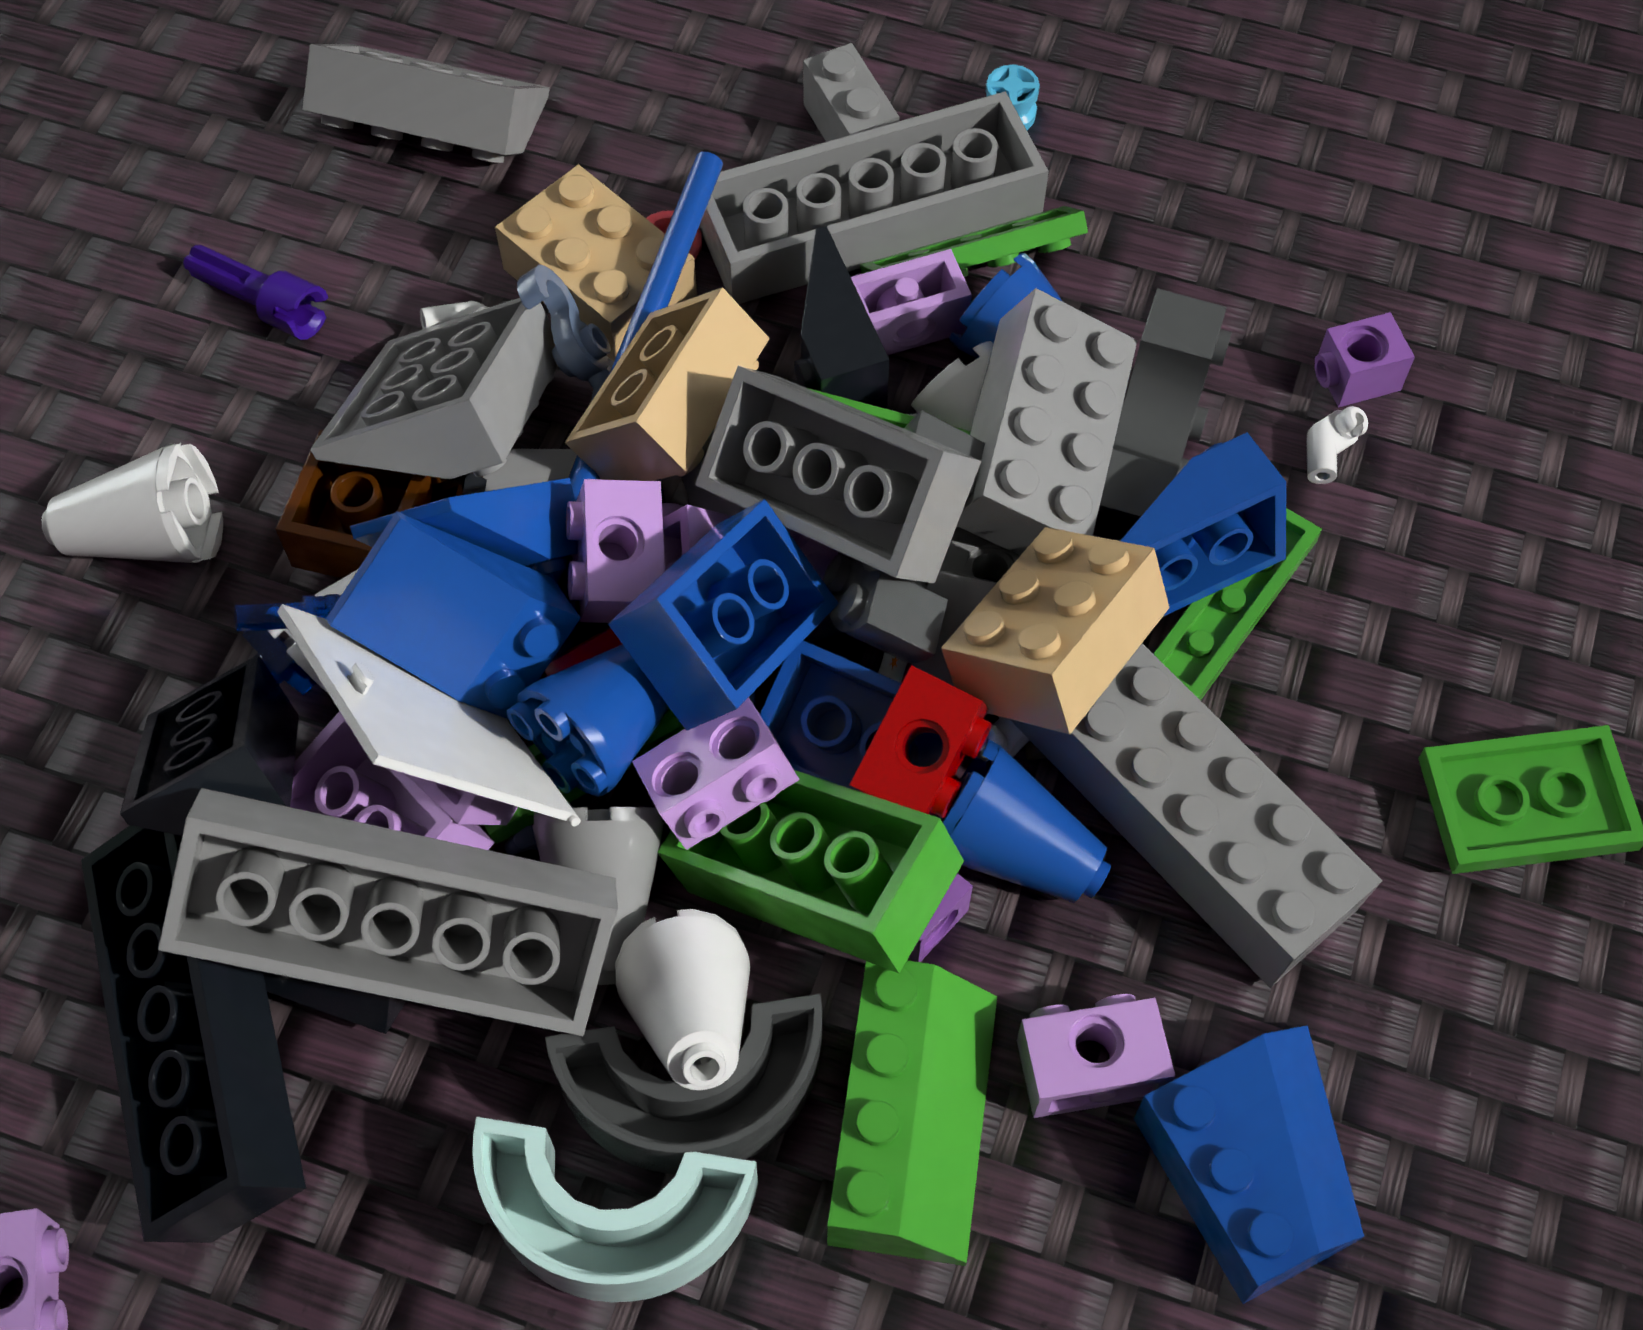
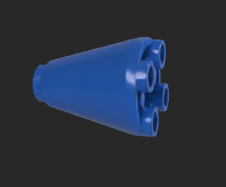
(590, 720)

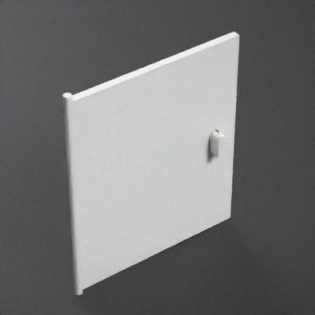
(419, 727)

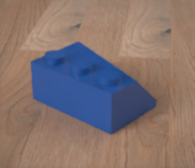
(1256, 1159)

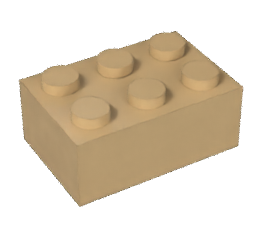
(593, 245)
(667, 390)
(1057, 628)

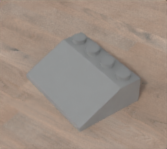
(446, 396)

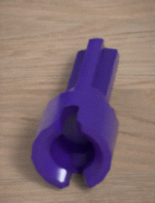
(279, 299)

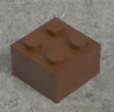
(332, 499)

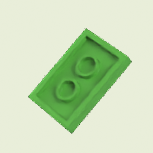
(1531, 799)

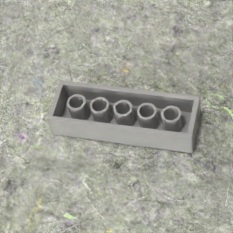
(874, 194)
(1210, 817)
(388, 912)

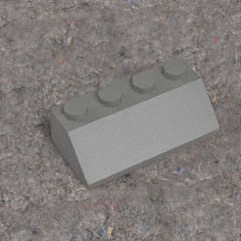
(422, 99)

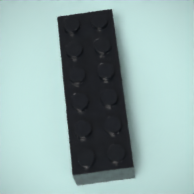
(189, 1056)

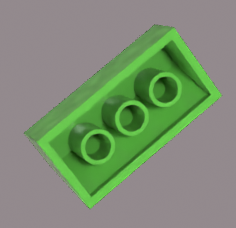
(913, 1115)

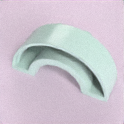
(609, 1251)

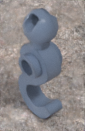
(578, 347)

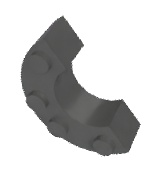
(1163, 401)
(887, 610)
(659, 1120)

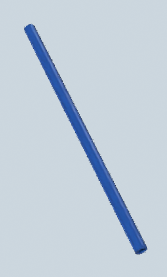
(664, 273)

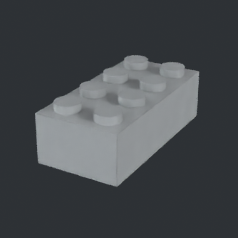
(1046, 422)
(838, 474)

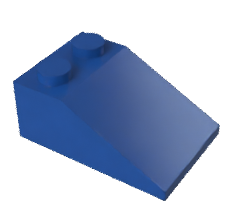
(1216, 521)
(513, 522)
(455, 614)

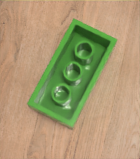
(827, 868)

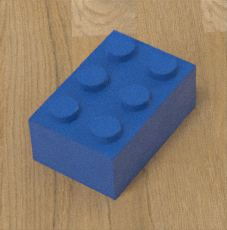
(724, 615)
(829, 712)

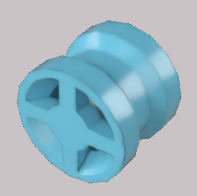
(1021, 88)

